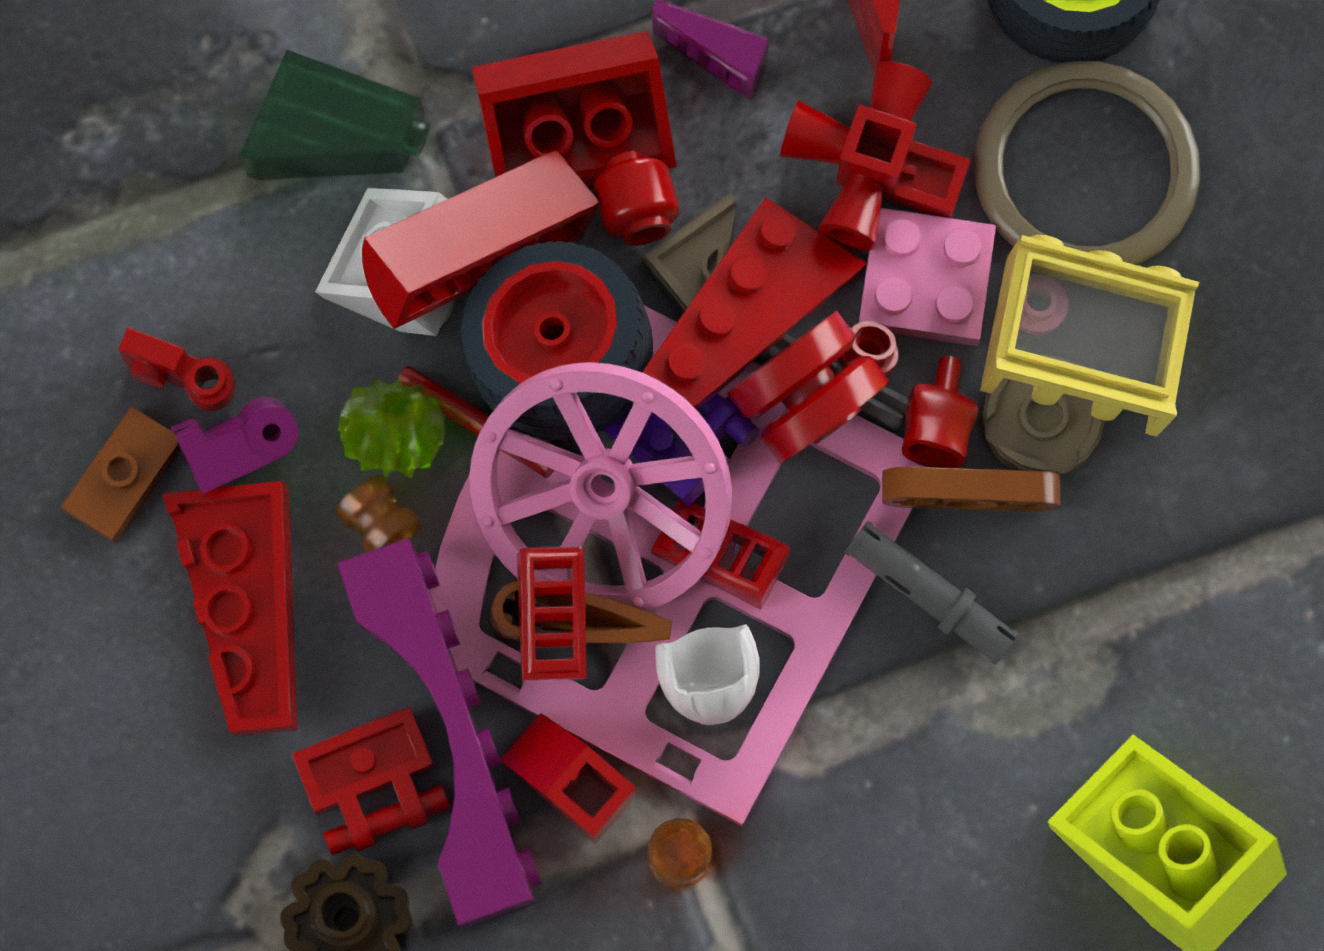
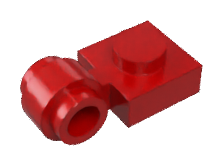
(160, 361)

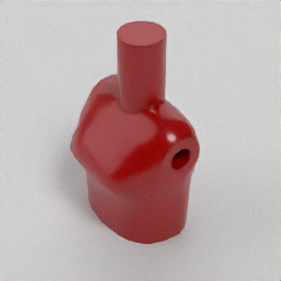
(939, 419)

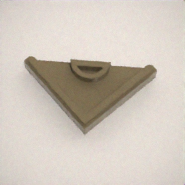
(692, 253)

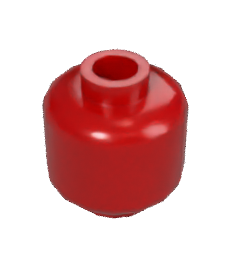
(636, 198)

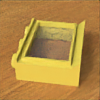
(1091, 330)

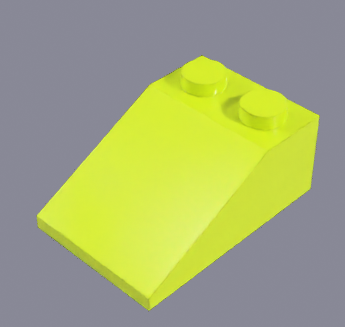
(1170, 847)

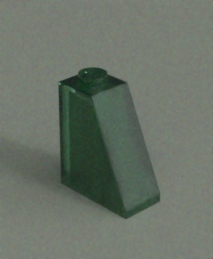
(331, 125)

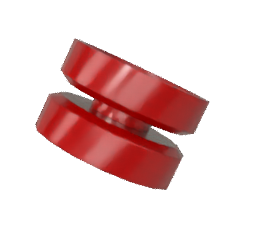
(813, 394)

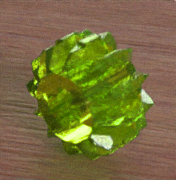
(391, 427)

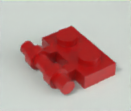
(365, 762)

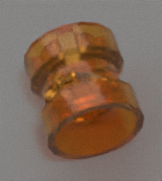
(375, 514)
(681, 843)

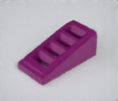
(718, 47)

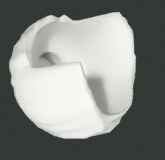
(709, 673)

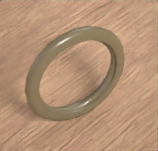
(1109, 78)

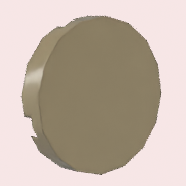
(1038, 435)

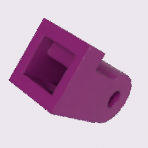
(239, 445)

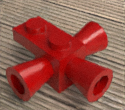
(877, 157)

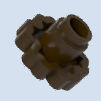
(355, 886)

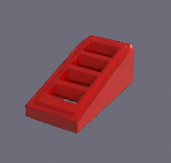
(552, 558)
(753, 592)

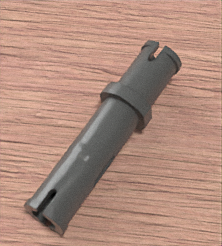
(932, 593)

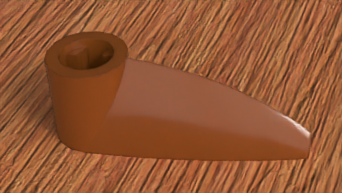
(605, 619)

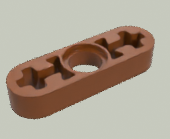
(971, 489)

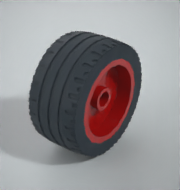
(551, 311)

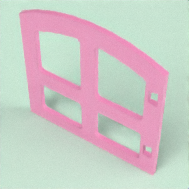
(616, 714)

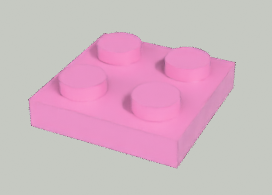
(928, 277)

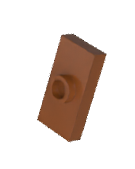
(122, 475)

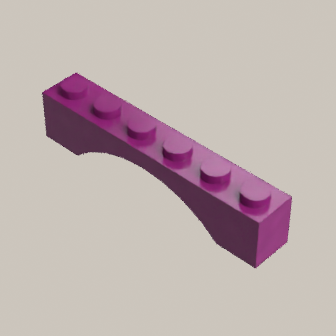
(480, 855)

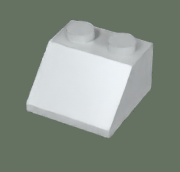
(345, 278)

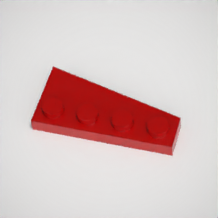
(750, 301)
(241, 580)

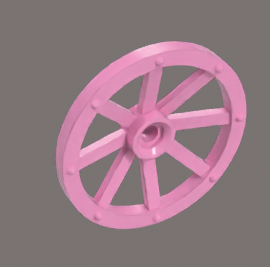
(594, 495)

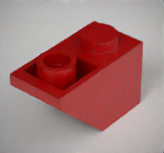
(570, 777)

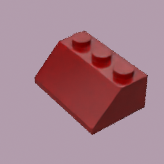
(578, 101)

